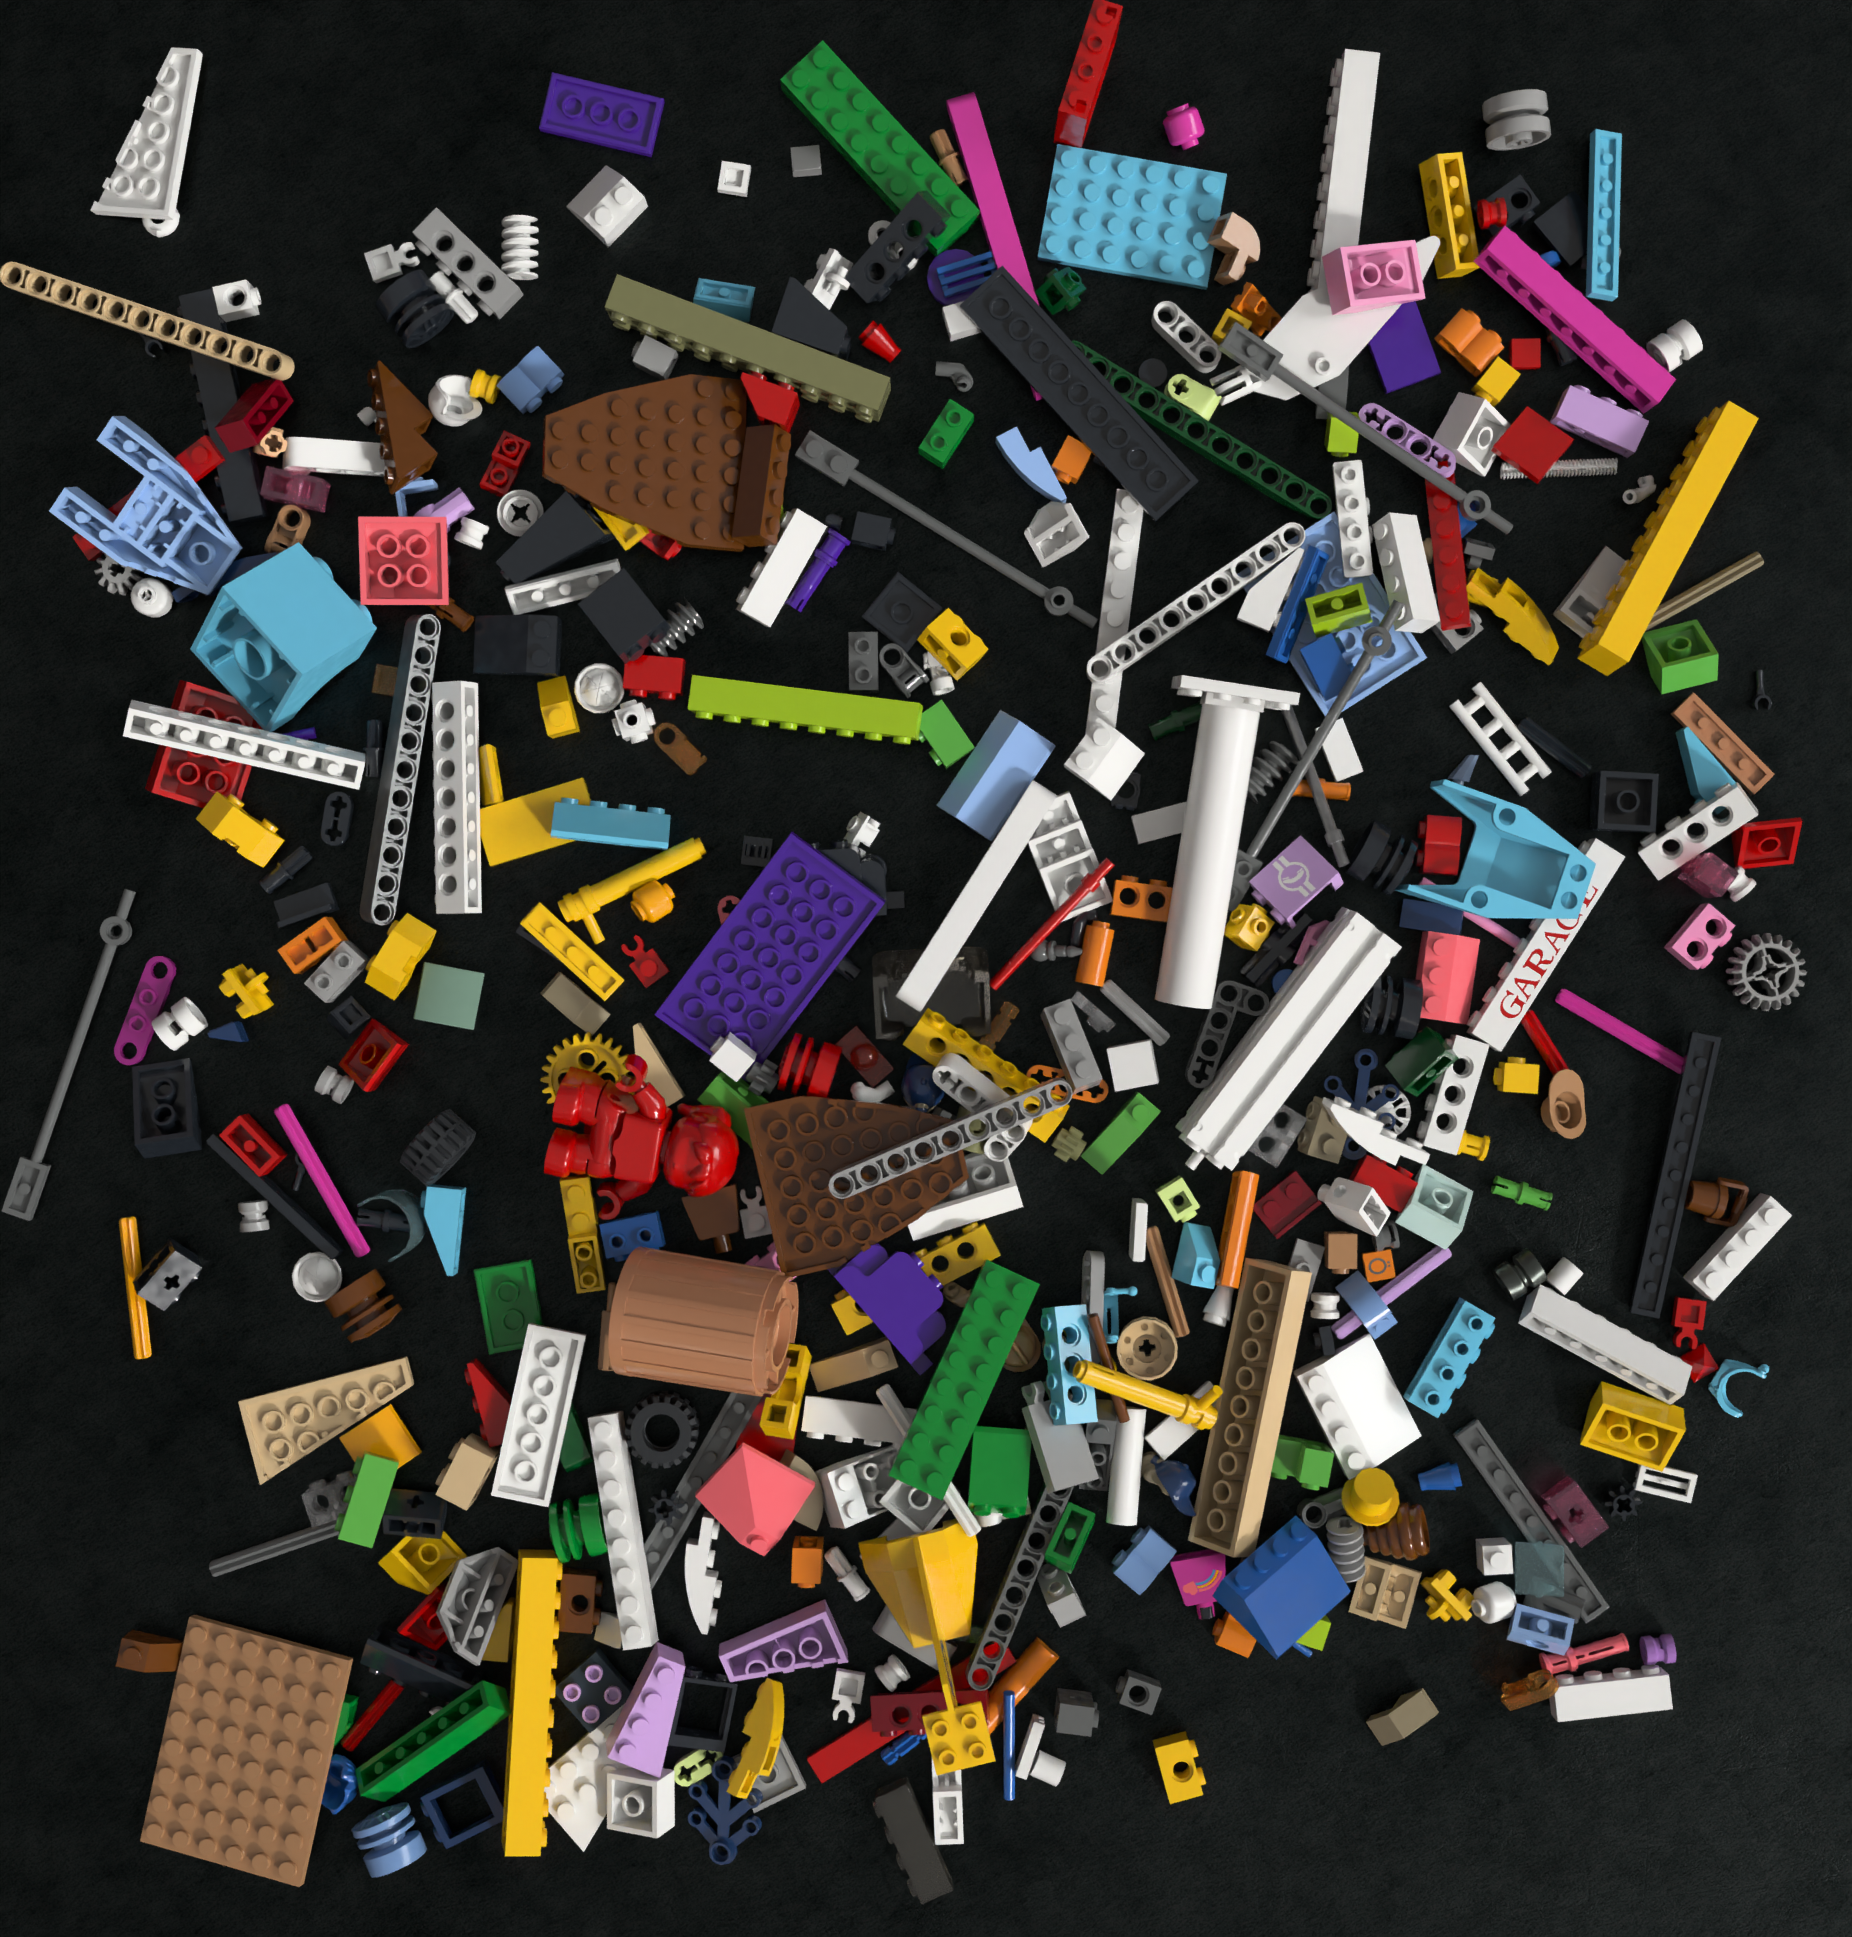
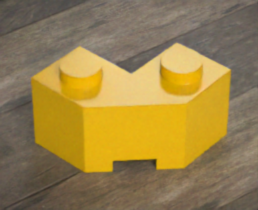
(230, 822)
(401, 952)

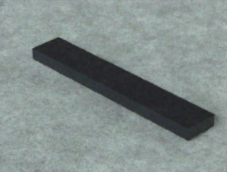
(279, 1199)

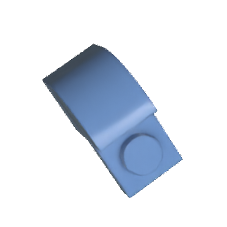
(1366, 1304)

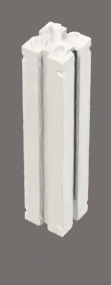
(1286, 1040)

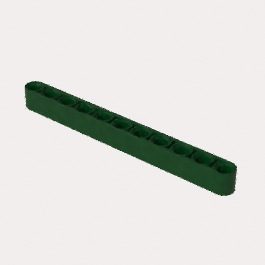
(1210, 434)

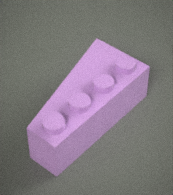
(786, 1644)
(648, 1715)

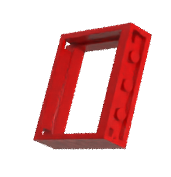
(1087, 73)

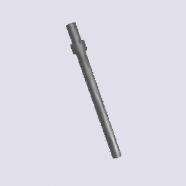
(1334, 836)

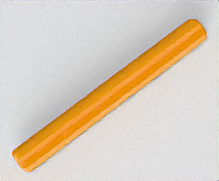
(136, 1304)

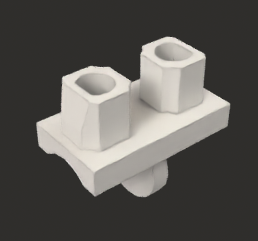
(830, 277)

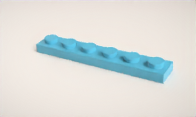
(1603, 215)

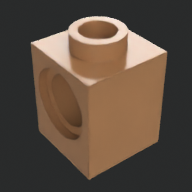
(1340, 1251)

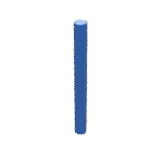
(1009, 1745)

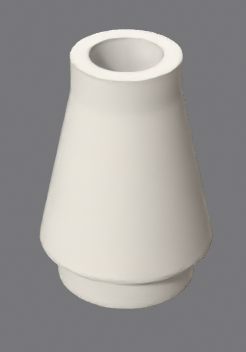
(1219, 1306)

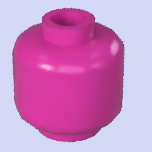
(1183, 126)

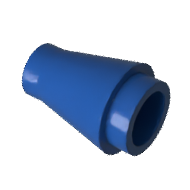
(1441, 1478)

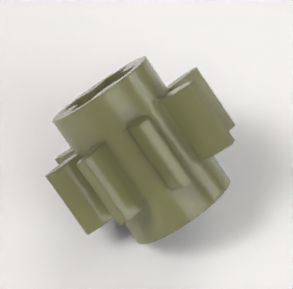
(1068, 1144)

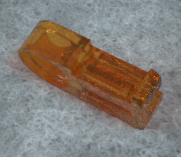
(681, 750)
(1527, 1690)

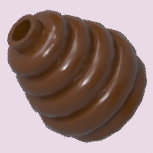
(1402, 1536)

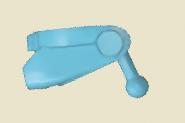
(1111, 1304)
(1718, 1383)

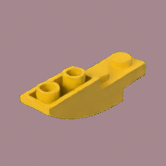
(1523, 617)
(583, 1233)
(765, 1727)

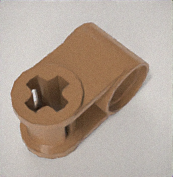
(285, 534)

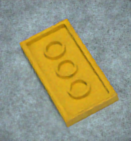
(525, 823)

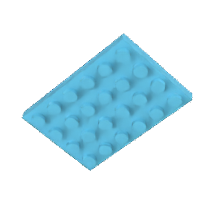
(1131, 216)

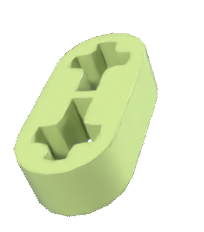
(699, 1772)

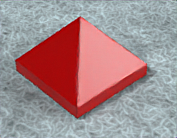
(1701, 1362)

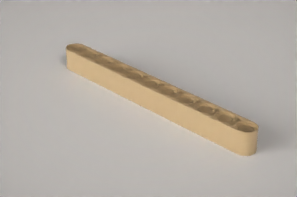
(135, 314)

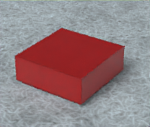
(1525, 353)

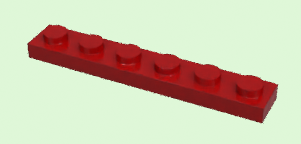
(197, 460)
(1448, 556)

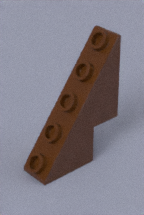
(400, 426)

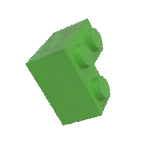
(1303, 1459)

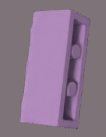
(1599, 420)

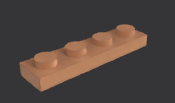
(1723, 744)

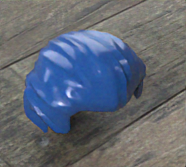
(340, 1783)

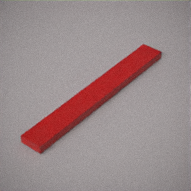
(862, 1741)

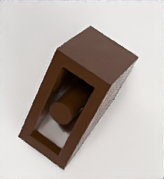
(149, 1652)

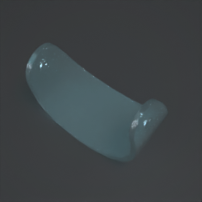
(412, 1208)

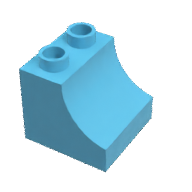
(281, 635)

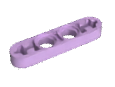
(1410, 436)

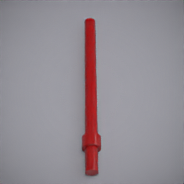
(1089, 883)

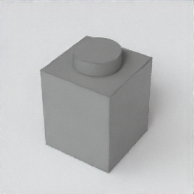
(654, 358)

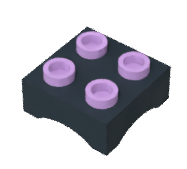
(593, 1690)

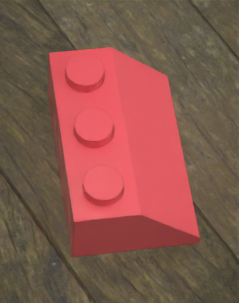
(1447, 975)

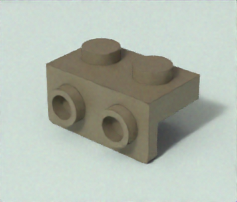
(1321, 1134)

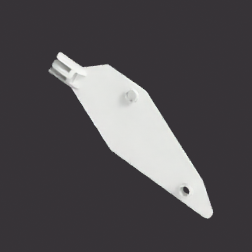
(1315, 341)

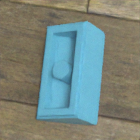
(725, 298)

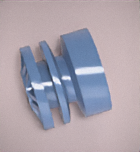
(390, 1843)

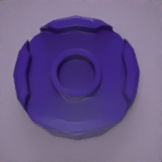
(943, 259)

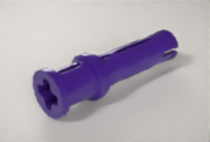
(824, 559)

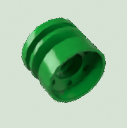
(574, 1528)

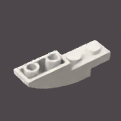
(1371, 1135)
(701, 1582)

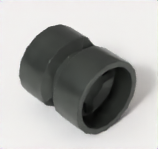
(1519, 1274)

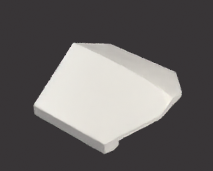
(1055, 532)

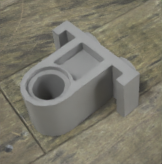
(1060, 1595)

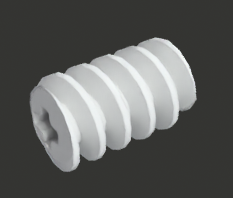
(517, 247)

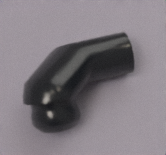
(1079, 925)

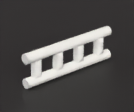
(1518, 741)

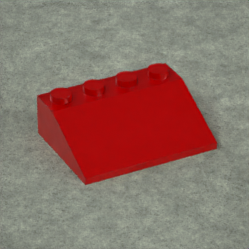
(196, 776)

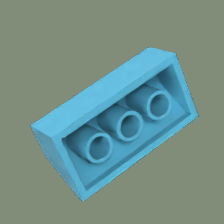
(610, 825)

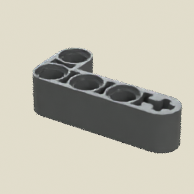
(1220, 1035)

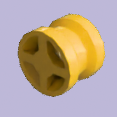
(485, 386)

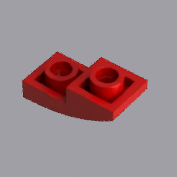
(505, 464)

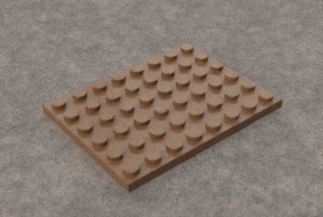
(246, 1750)

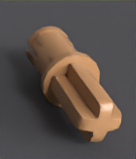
(948, 157)

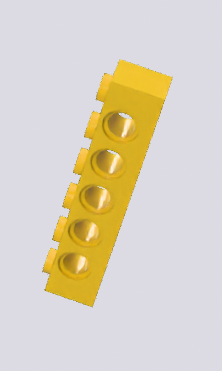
(1004, 1074)
(984, 1249)

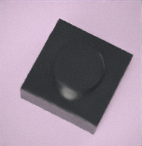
(1323, 1339)

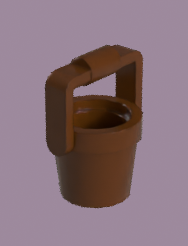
(1712, 1200)

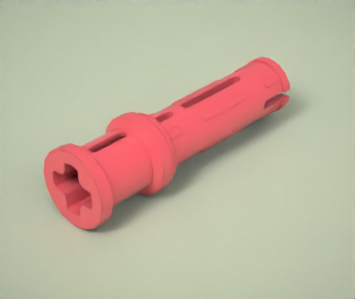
(1558, 1663)

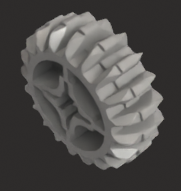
(1770, 981)

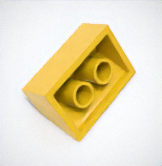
(1633, 1426)

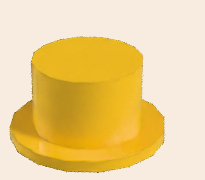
(1370, 1497)

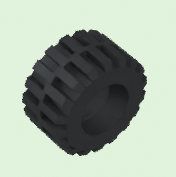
(437, 1147)
(657, 1453)

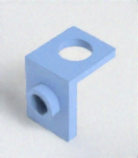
(416, 486)

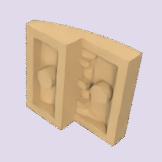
(1385, 1592)

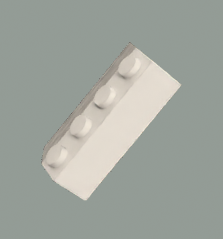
(1357, 1405)

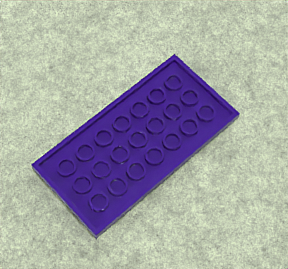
(771, 951)

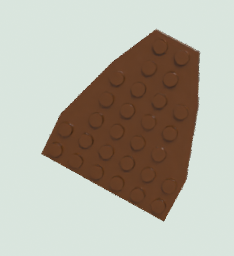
(656, 456)
(808, 1139)

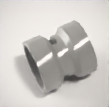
(334, 1084)
(253, 1216)

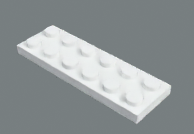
(538, 1414)

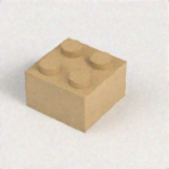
(467, 1473)

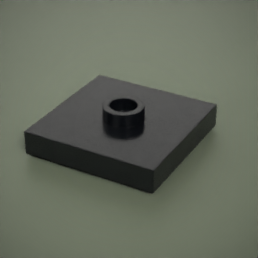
(902, 612)

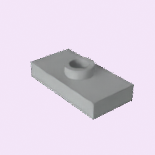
(1307, 1257)

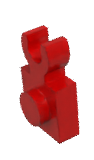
(647, 965)
(1688, 1316)

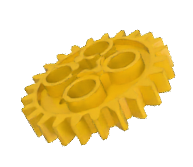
(571, 1057)

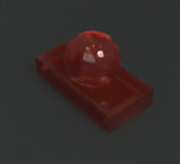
(864, 1056)

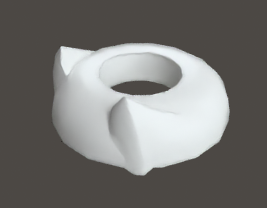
(162, 229)

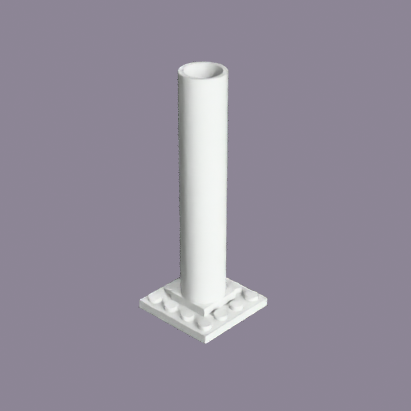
(1211, 834)

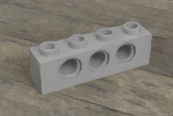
(439, 228)

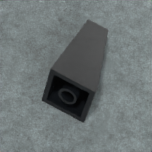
(555, 538)

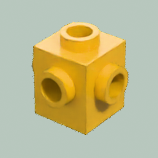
(1248, 926)

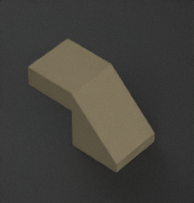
(575, 1003)
(1405, 1717)

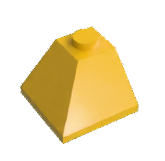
(422, 1561)

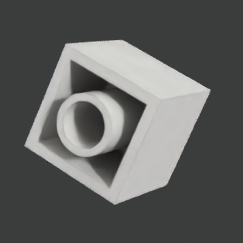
(1133, 1065)

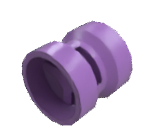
(1657, 1649)

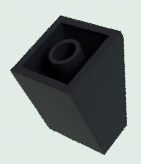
(810, 322)
(625, 616)

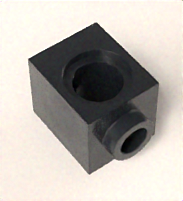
(873, 531)

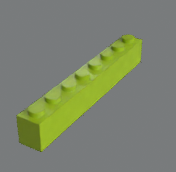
(806, 708)

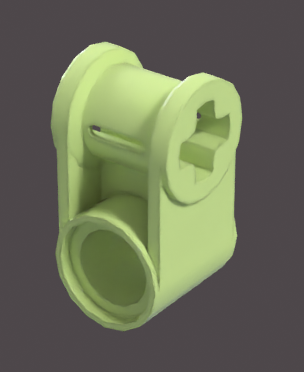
(1193, 395)

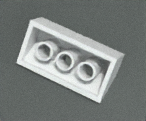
(984, 1194)

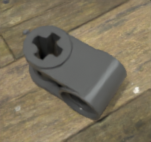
(903, 670)

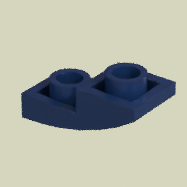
(1431, 917)

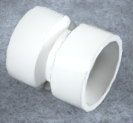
(1679, 343)
(187, 1017)

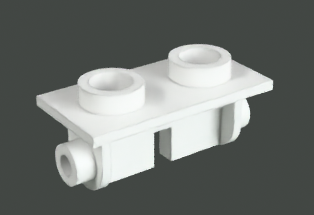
(862, 830)

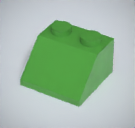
(1680, 656)

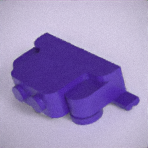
(896, 1299)

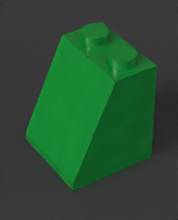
(999, 1471)

